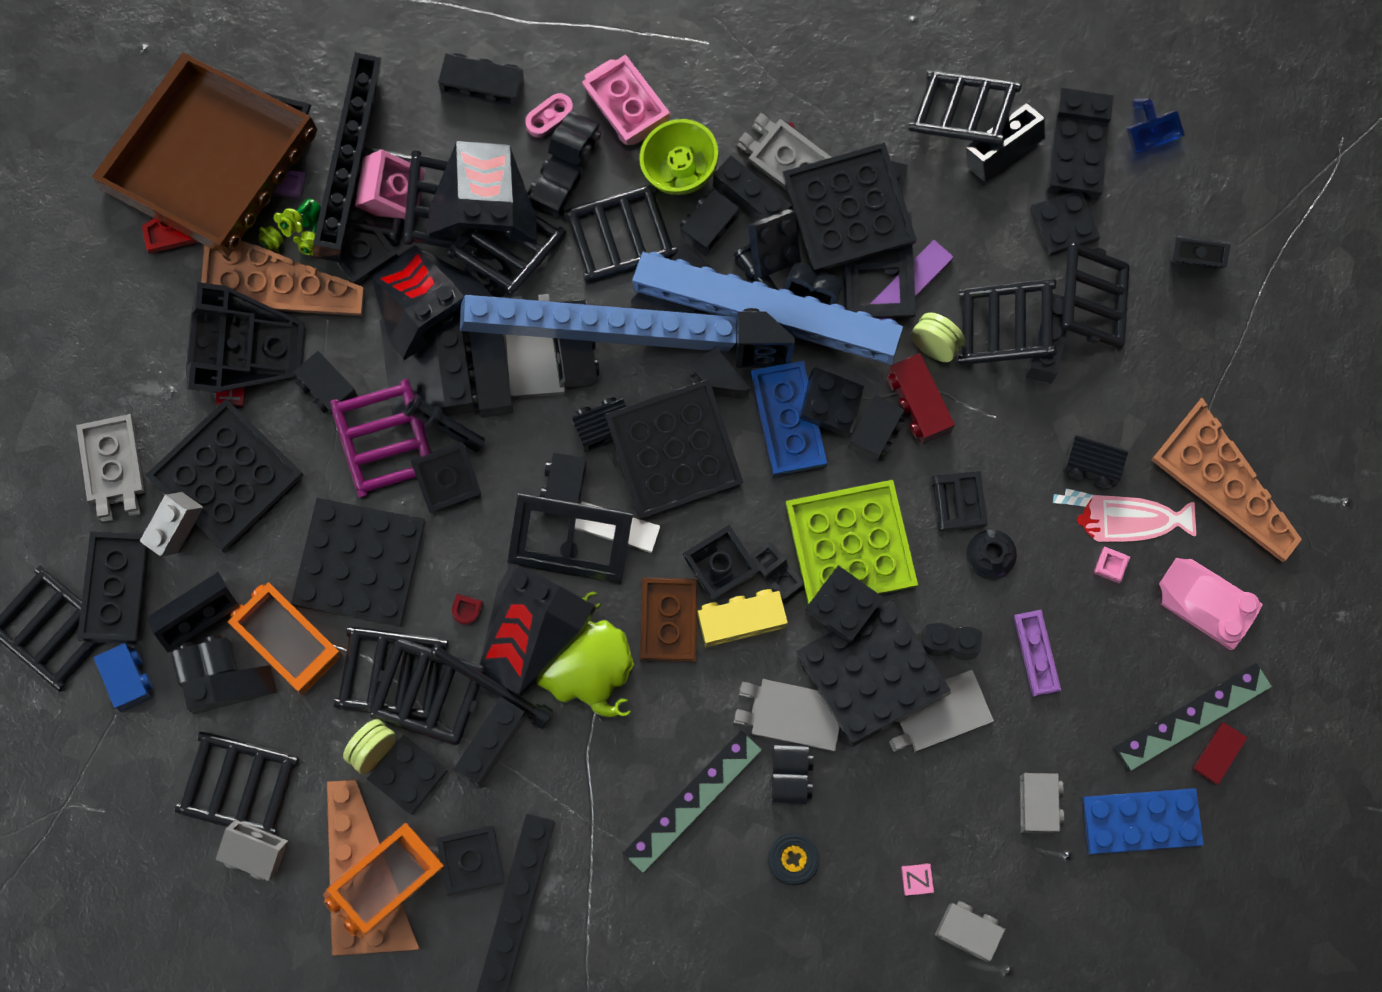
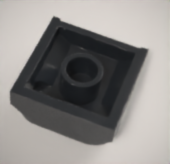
(720, 563)

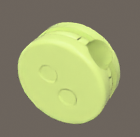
(937, 337)
(369, 746)

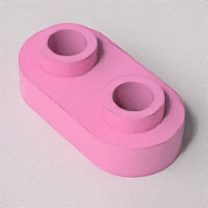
(546, 114)

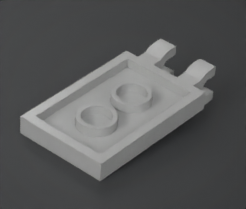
(778, 149)
(532, 364)
(111, 465)
(789, 715)
(947, 718)

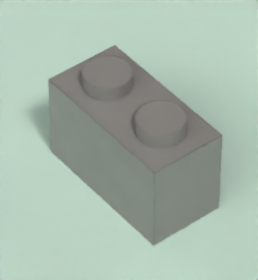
(171, 524)
(1040, 803)
(251, 850)
(969, 931)

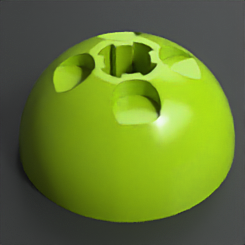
(676, 146)

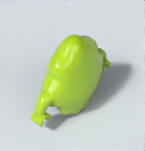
(591, 668)

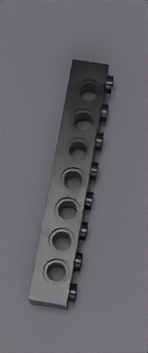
(346, 157)

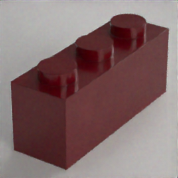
(920, 399)

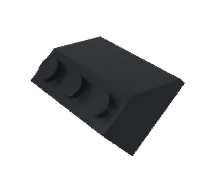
(761, 340)

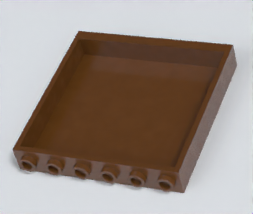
(205, 154)

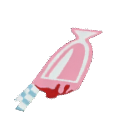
(1127, 517)

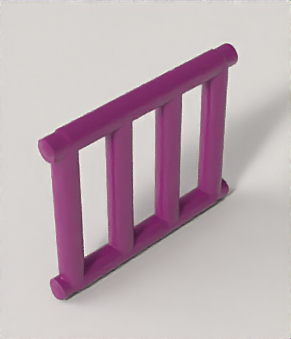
(347, 434)

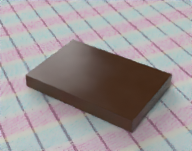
(668, 620)

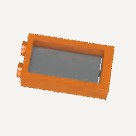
(284, 638)
(382, 881)

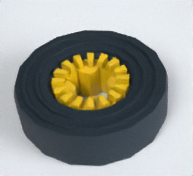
(807, 863)

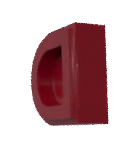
(466, 610)

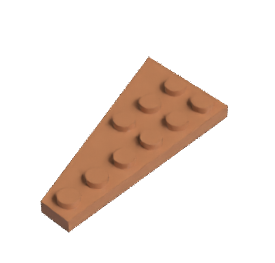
(281, 281)
(1218, 473)
(351, 840)

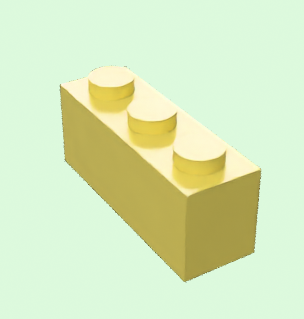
(742, 618)

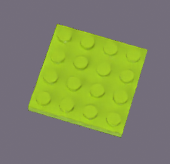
(858, 532)

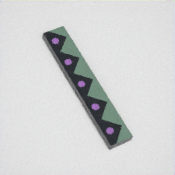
(1192, 717)
(692, 801)

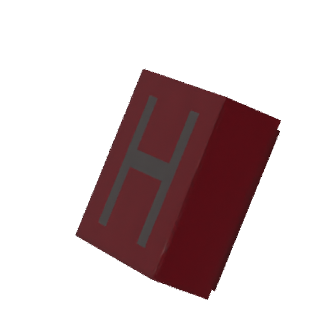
(235, 397)

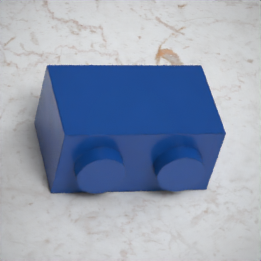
(124, 677)

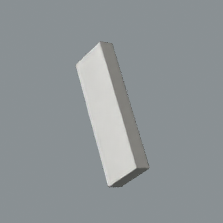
(642, 533)

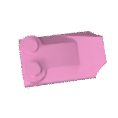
(626, 100)
(1208, 602)

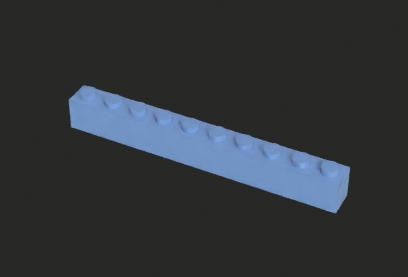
(800, 316)
(597, 323)

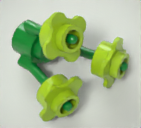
(290, 222)

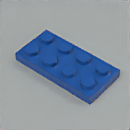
(790, 441)
(1142, 821)

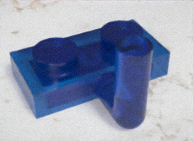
(1155, 129)

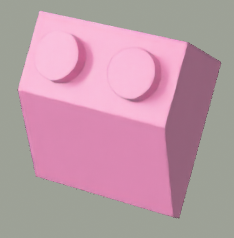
(384, 185)

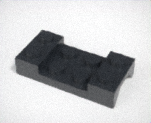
(1079, 142)

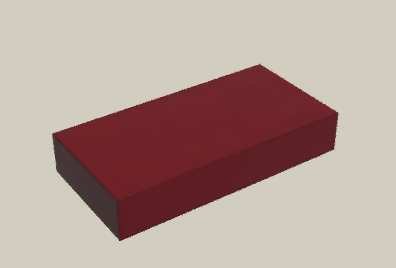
(1219, 753)

